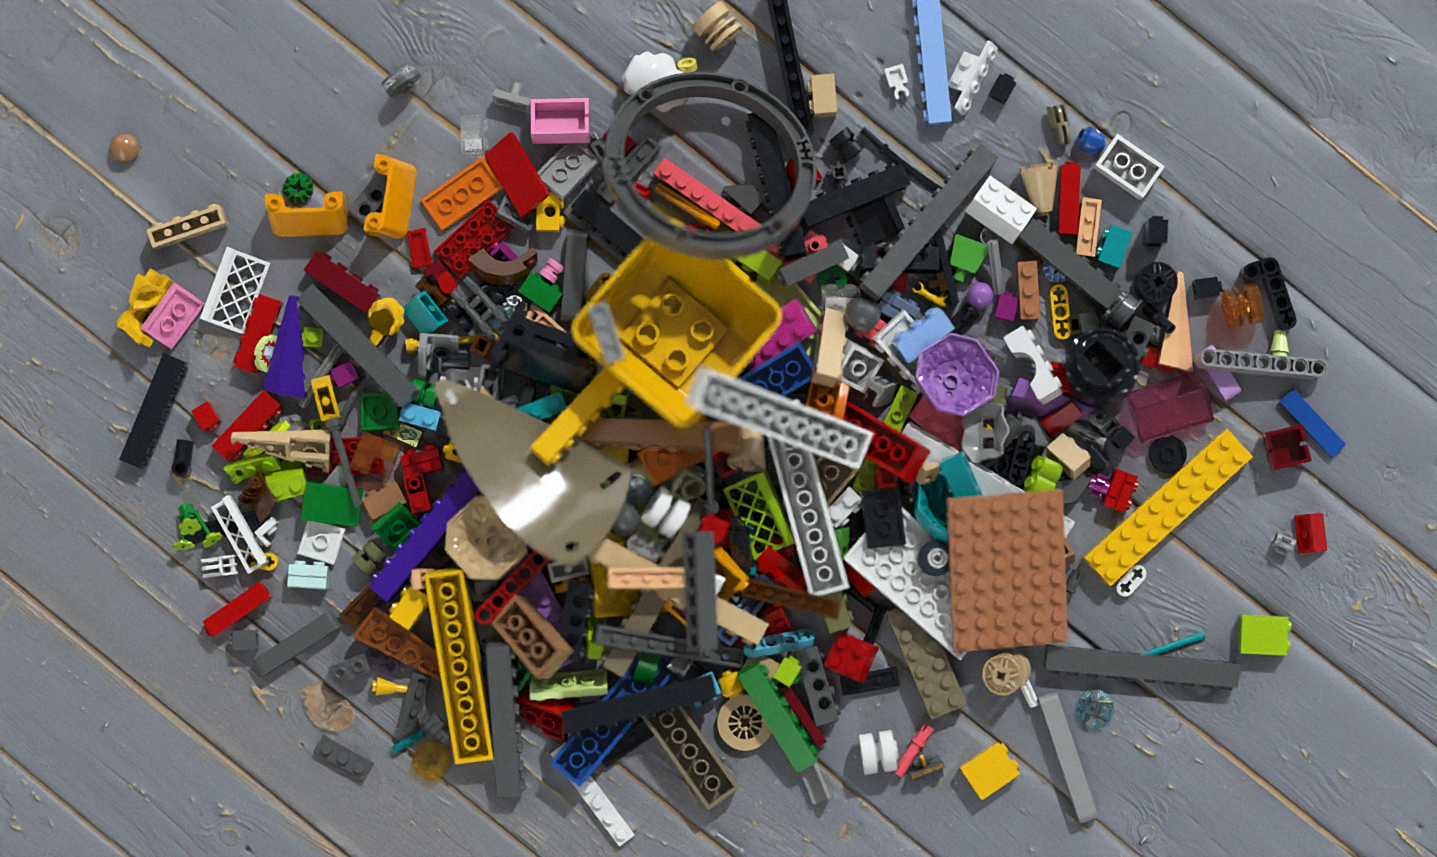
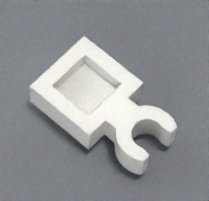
(896, 78)

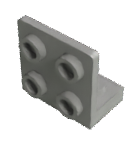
(428, 343)

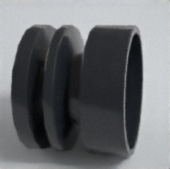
(1146, 288)

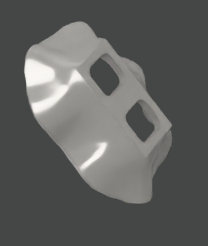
(975, 434)

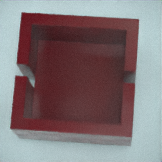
(1285, 447)

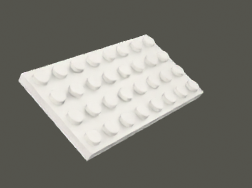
(899, 577)

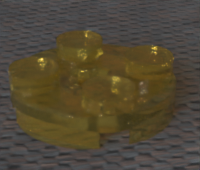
(421, 764)

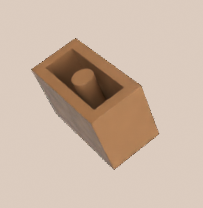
(384, 500)

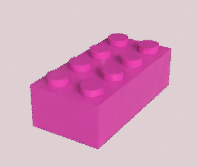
(793, 328)

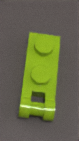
(250, 466)

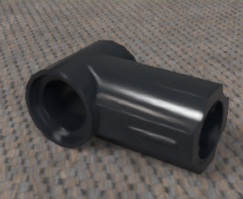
(445, 360)
(183, 455)

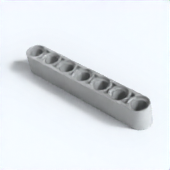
(1269, 362)
(1067, 757)

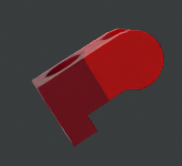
(446, 281)

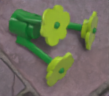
(189, 525)

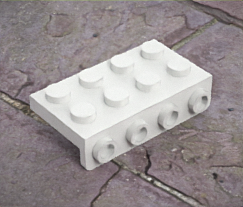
(883, 343)

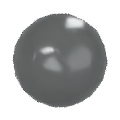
(863, 314)
(626, 522)

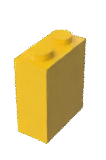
(990, 769)

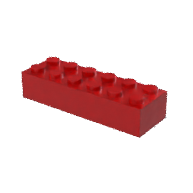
(887, 445)

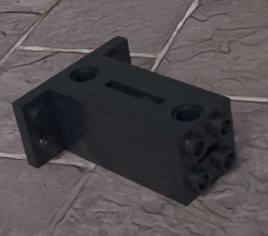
(541, 354)

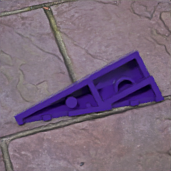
(285, 369)

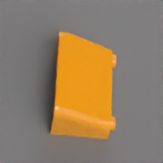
(398, 199)
(299, 222)
(734, 580)

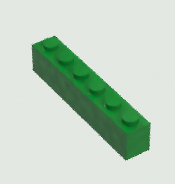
(778, 716)

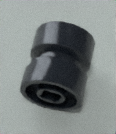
(846, 144)

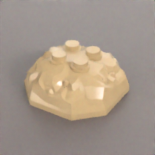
(483, 541)

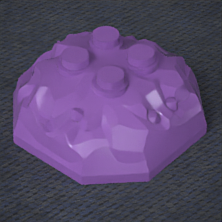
(956, 375)

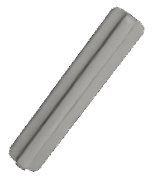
(995, 267)

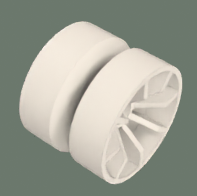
(671, 514)
(884, 750)

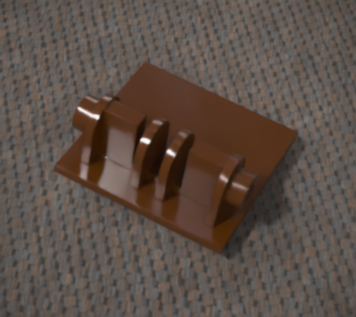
(258, 496)

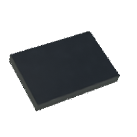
(883, 517)

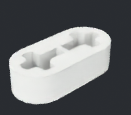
(1134, 583)

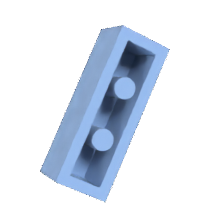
(922, 334)

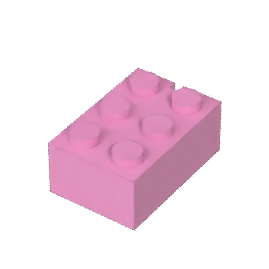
(560, 121)

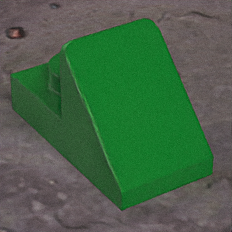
(646, 667)

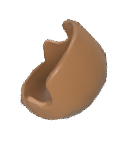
(124, 148)

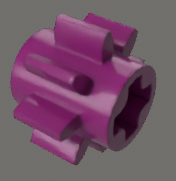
(1098, 485)

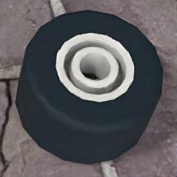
(929, 559)

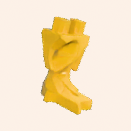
(143, 299)

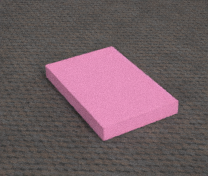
(172, 316)

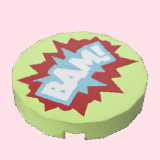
(264, 352)

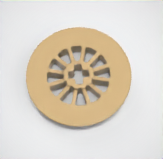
(728, 736)

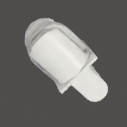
(221, 566)

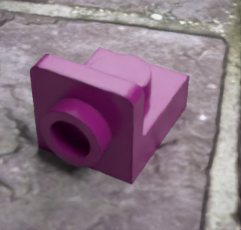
(507, 255)

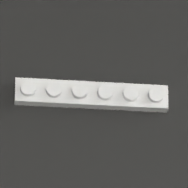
(603, 808)

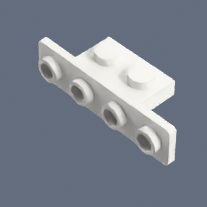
(970, 74)

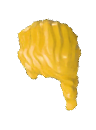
(385, 318)

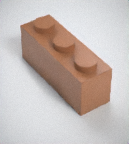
(1027, 291)

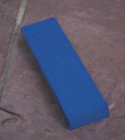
(1312, 423)

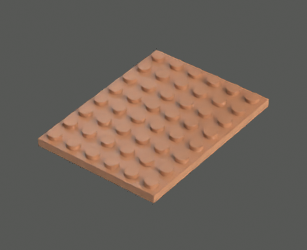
(1007, 570)

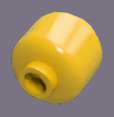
(730, 684)

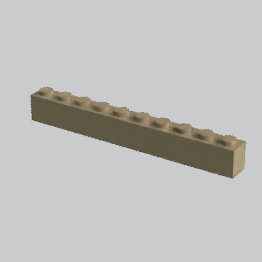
(648, 605)

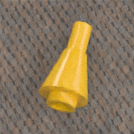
(382, 686)

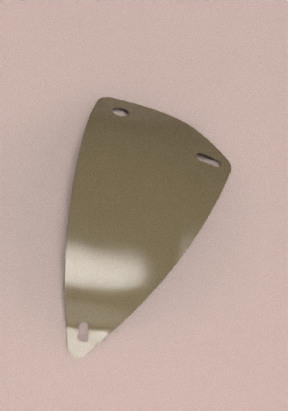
(535, 500)

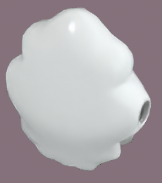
(648, 68)

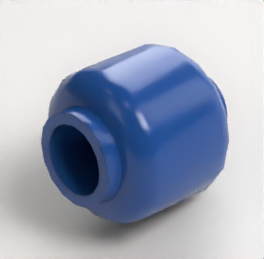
(1091, 140)

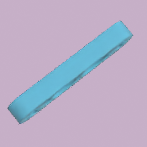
(801, 639)

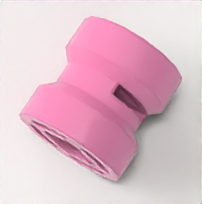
(552, 270)

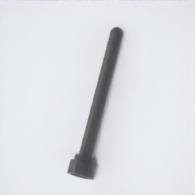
(333, 426)
(710, 505)

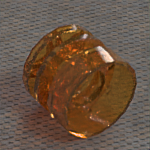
(1237, 306)

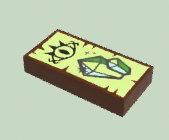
(407, 434)

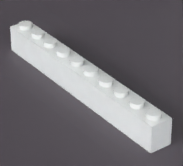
(988, 481)

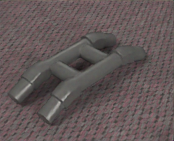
(469, 308)

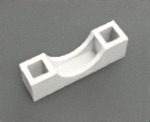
(1044, 383)

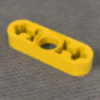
(1064, 296)

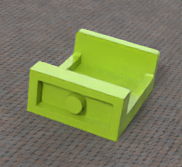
(1263, 635)

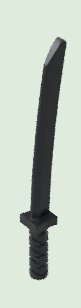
(883, 148)

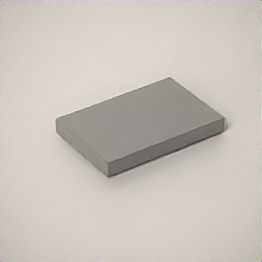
(568, 169)

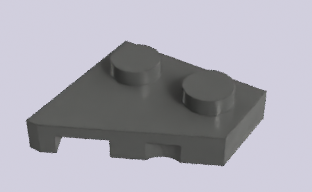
(509, 214)

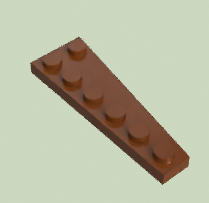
(396, 641)

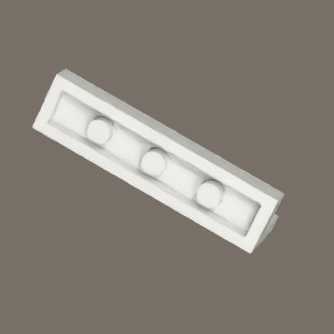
(244, 530)

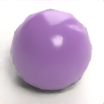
(979, 295)

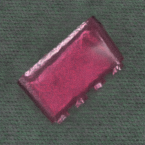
(1170, 407)

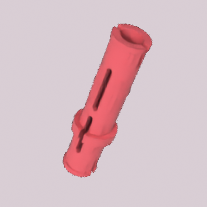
(913, 749)

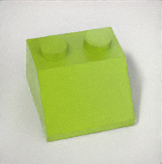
(288, 481)

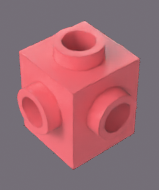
(812, 238)

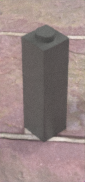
(811, 264)

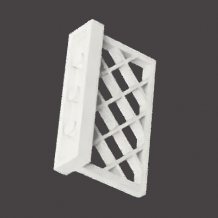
(219, 284)

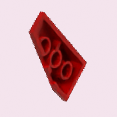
(545, 714)

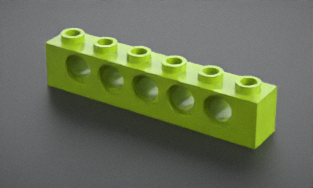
(895, 418)

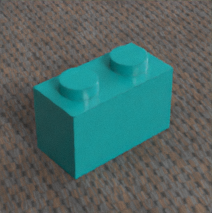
(1114, 246)
(425, 314)

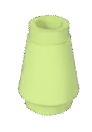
(1279, 343)

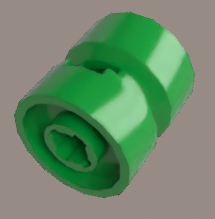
(427, 396)

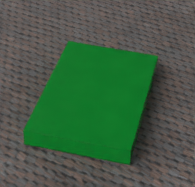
(329, 504)

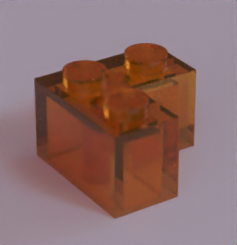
(370, 449)

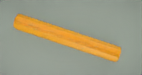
(687, 206)

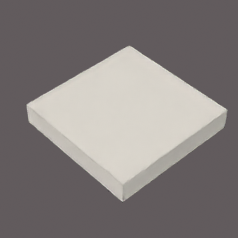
(321, 541)

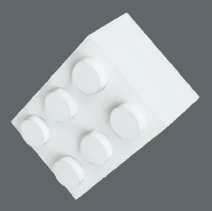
(1128, 167)
(1001, 210)

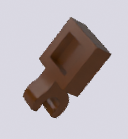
(434, 292)

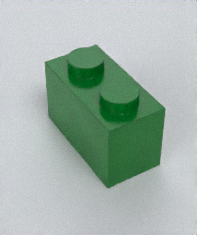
(540, 292)

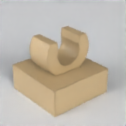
(928, 472)

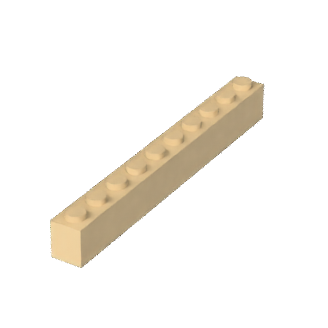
(728, 616)

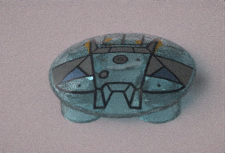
(1095, 709)

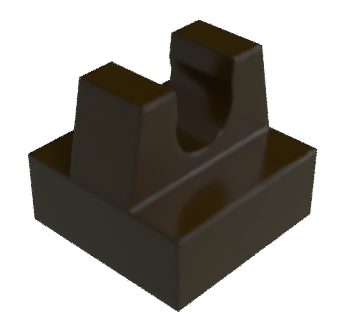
(939, 283)

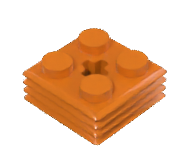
(835, 397)

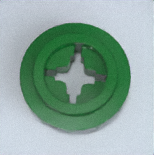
(302, 195)
(837, 272)

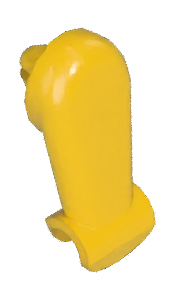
(937, 301)

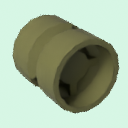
(374, 552)

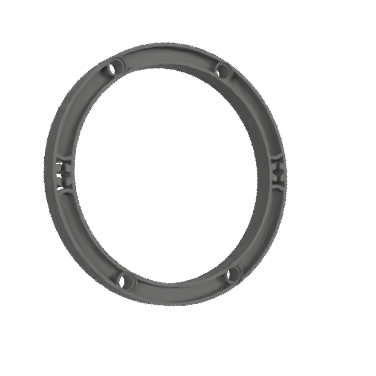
(695, 242)

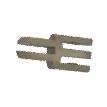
(1059, 124)

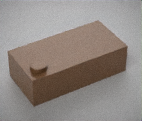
(532, 637)

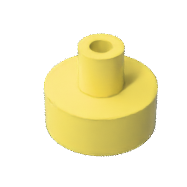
(687, 65)

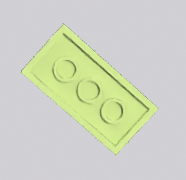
(570, 684)

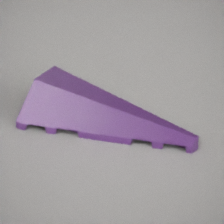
(1025, 400)

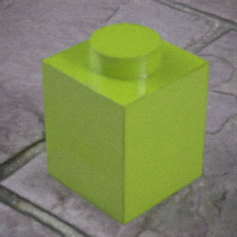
(787, 670)

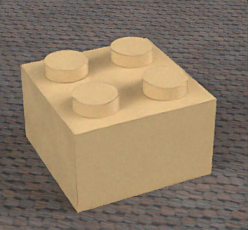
(823, 96)

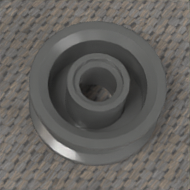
(1120, 314)

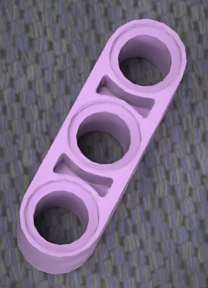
(1222, 381)

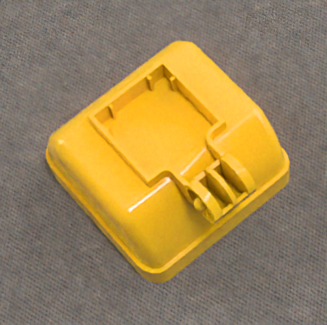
(677, 317)

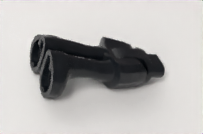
(496, 294)

